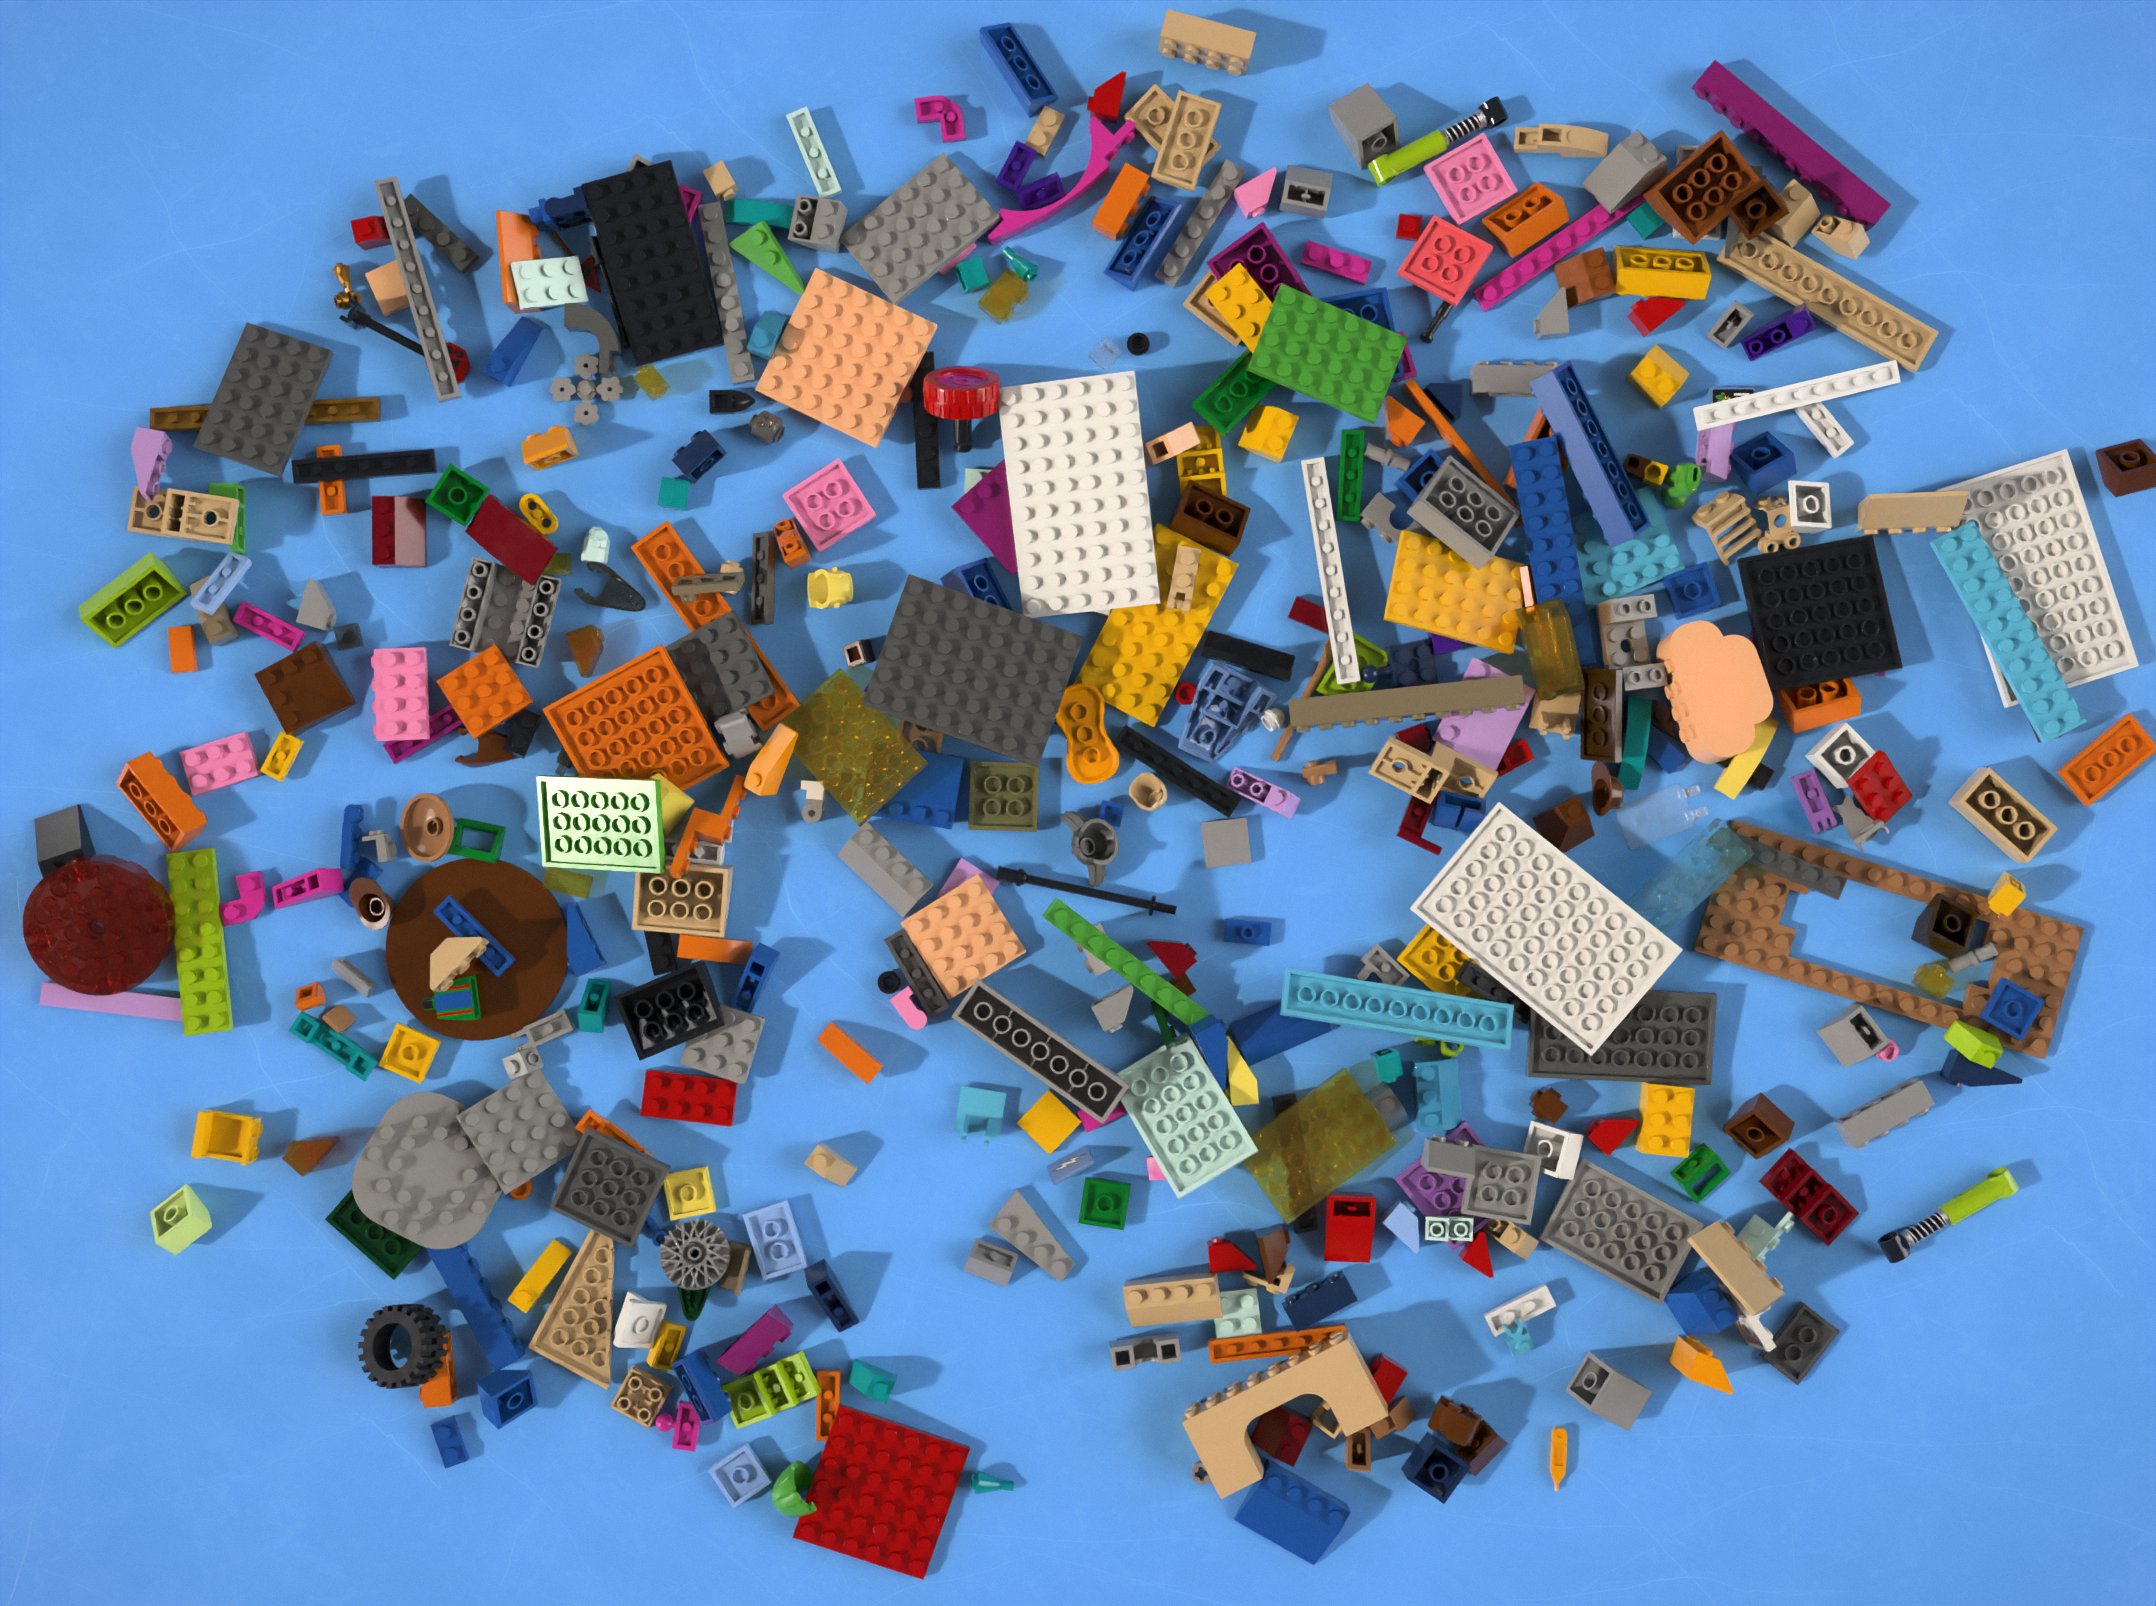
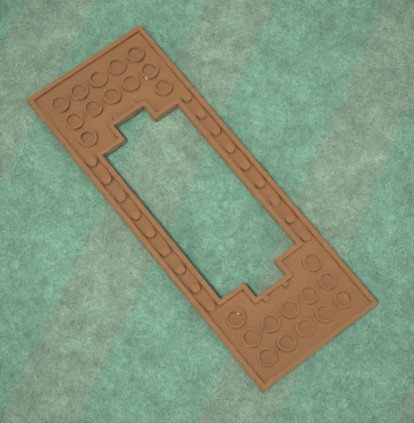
(1744, 929)

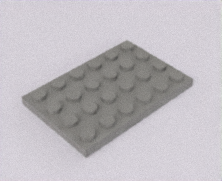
(919, 229)
(1620, 1231)

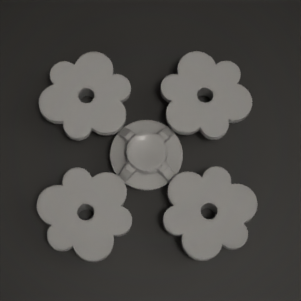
(586, 389)

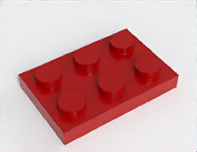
(1879, 787)

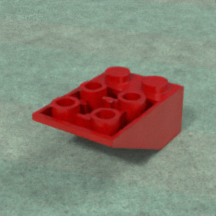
(1349, 1226)

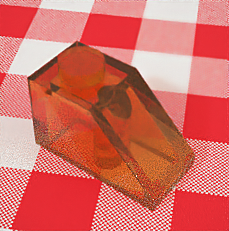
(586, 648)
(308, 1153)

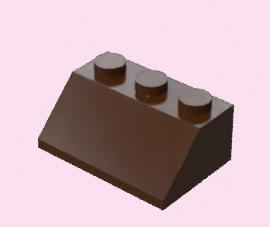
(1209, 518)

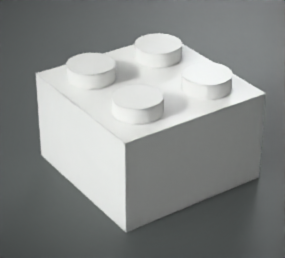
(1840, 754)

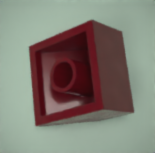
(1173, 955)
(1282, 1433)

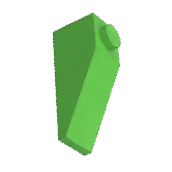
(236, 491)

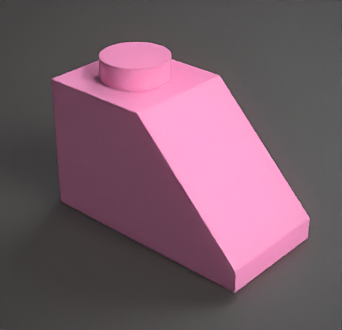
(1255, 194)

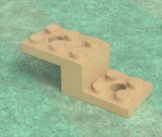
(184, 516)
(1432, 772)

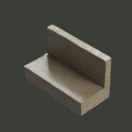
(737, 1270)

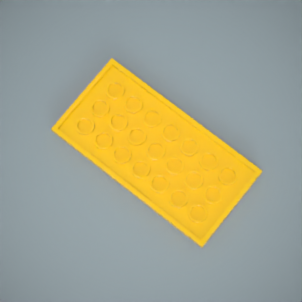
(1149, 646)

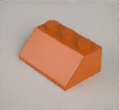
(1526, 219)
(1819, 704)

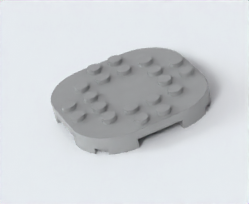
(425, 1174)

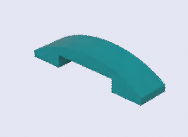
(752, 212)
(1634, 742)
(335, 1044)

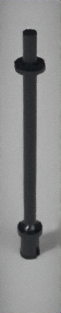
(1020, 877)

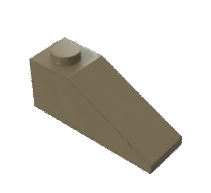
(219, 626)

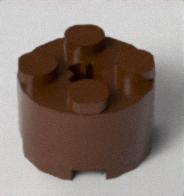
(1455, 1421)

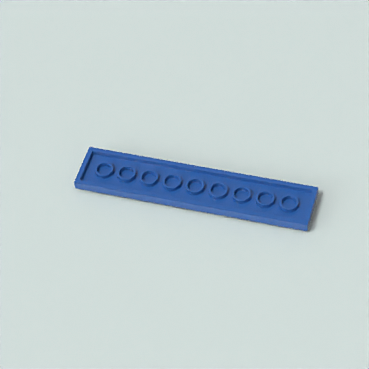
(1550, 534)

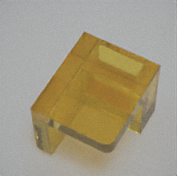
(559, 565)

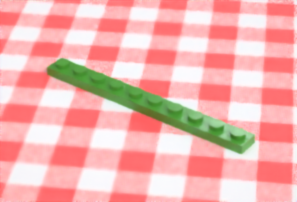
(1124, 963)

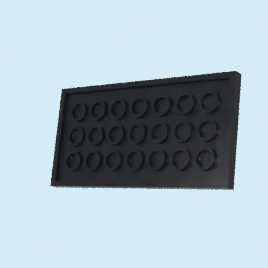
(653, 263)

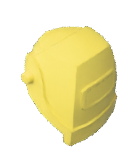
(829, 588)

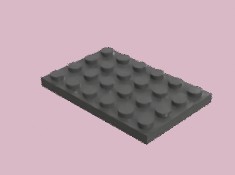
(263, 399)

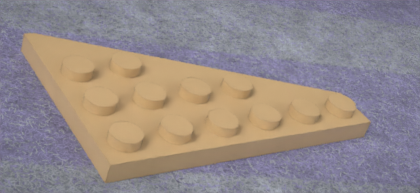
(580, 1317)

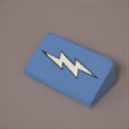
(1070, 1165)

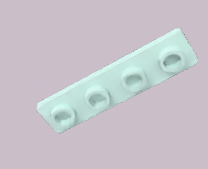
(1762, 1236)

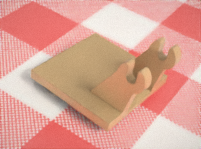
(1555, 715)

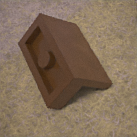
(1482, 1449)

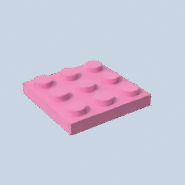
(1470, 179)
(829, 505)

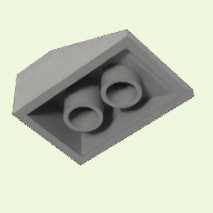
(1626, 172)

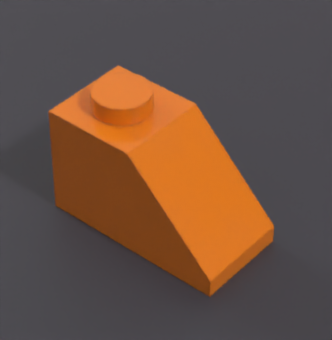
(1400, 422)

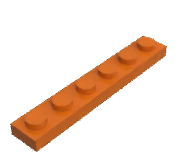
(1268, 1343)

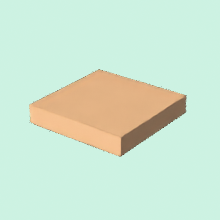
(388, 288)

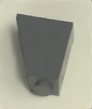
(1387, 1106)

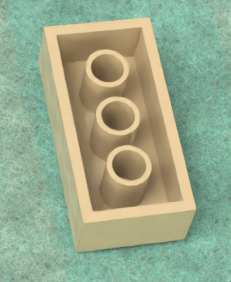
(1206, 42)
(2002, 815)

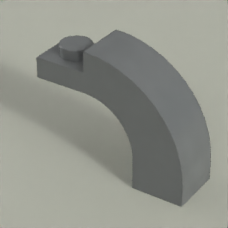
(586, 319)

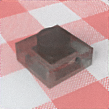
(348, 636)

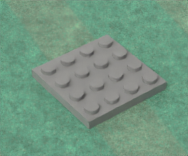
(520, 1130)

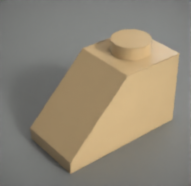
(830, 1165)

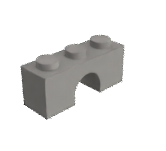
(1377, 516)
(1156, 1348)

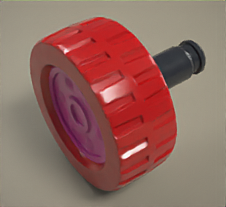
(961, 395)

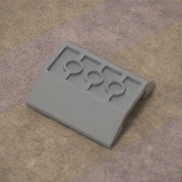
(505, 612)

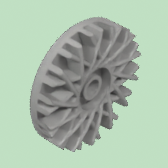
(689, 1239)

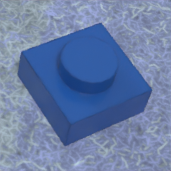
(1111, 812)

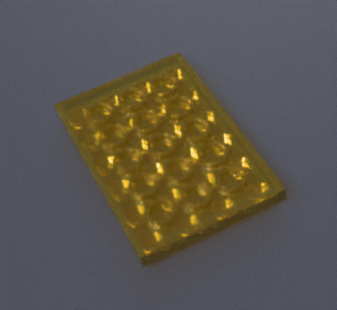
(852, 748)
(1317, 1145)

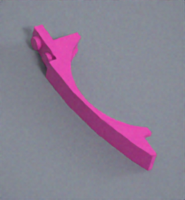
(1104, 148)

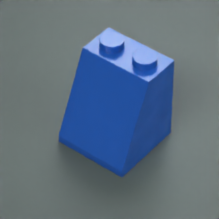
(1699, 1304)

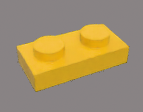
(282, 756)

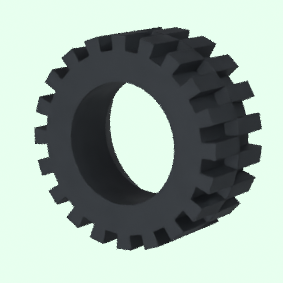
(425, 1349)

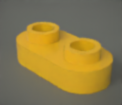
(539, 514)

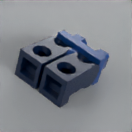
(561, 212)

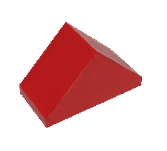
(1477, 1254)

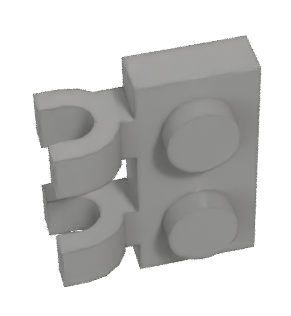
(1383, 966)

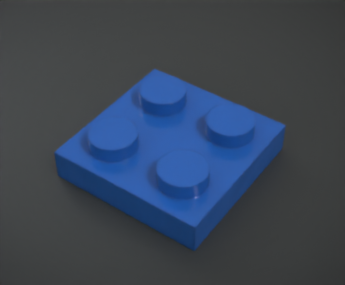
(1691, 590)
(2011, 1009)

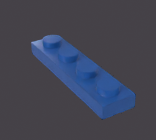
(465, 925)

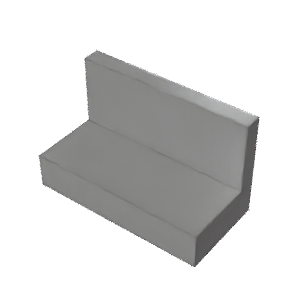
(991, 1262)

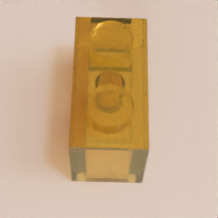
(1004, 296)

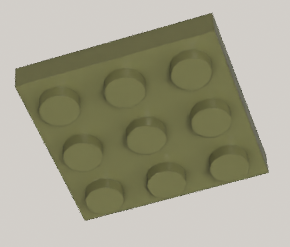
(1003, 796)

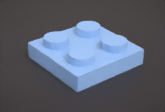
(740, 1475)

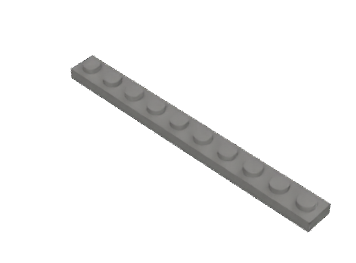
(417, 289)

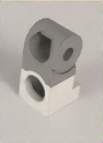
(815, 801)

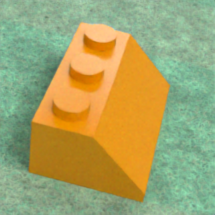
(1699, 1364)

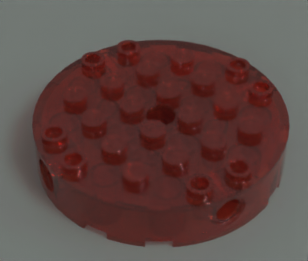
(76, 950)

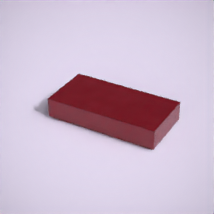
(1309, 615)

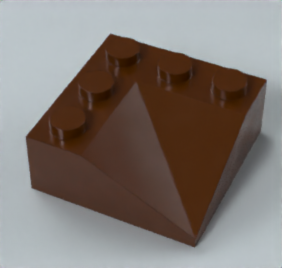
(305, 688)

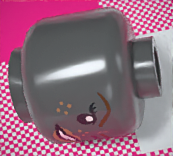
(767, 427)

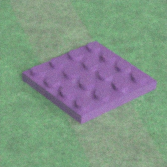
(1440, 1193)

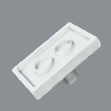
(1749, 1325)

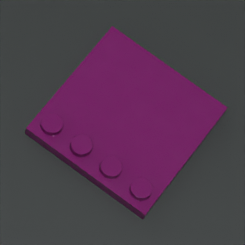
(989, 516)

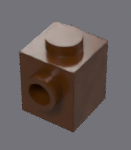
(1547, 1105)

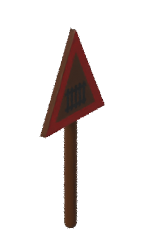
(588, 271)

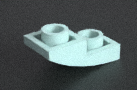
(1449, 1228)

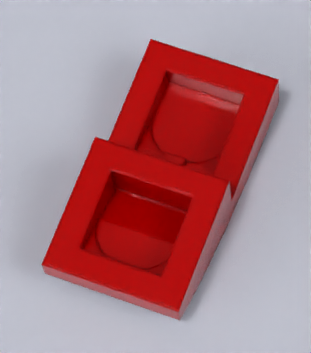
(1515, 756)

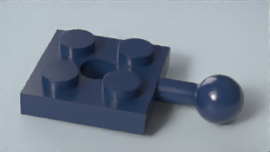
(1397, 667)

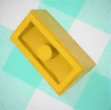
(666, 1345)

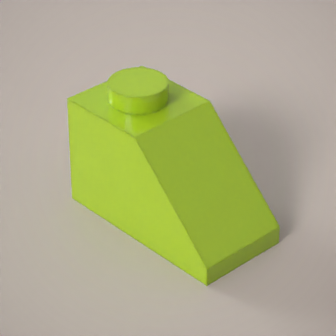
(1974, 1043)

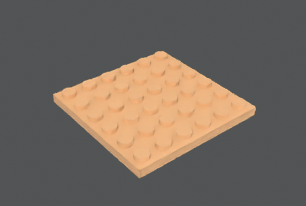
(846, 358)

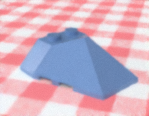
(1222, 710)

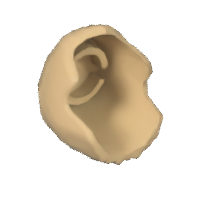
(1148, 792)

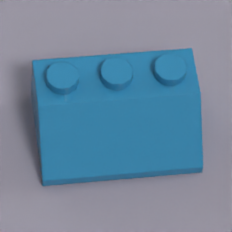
(1436, 1094)

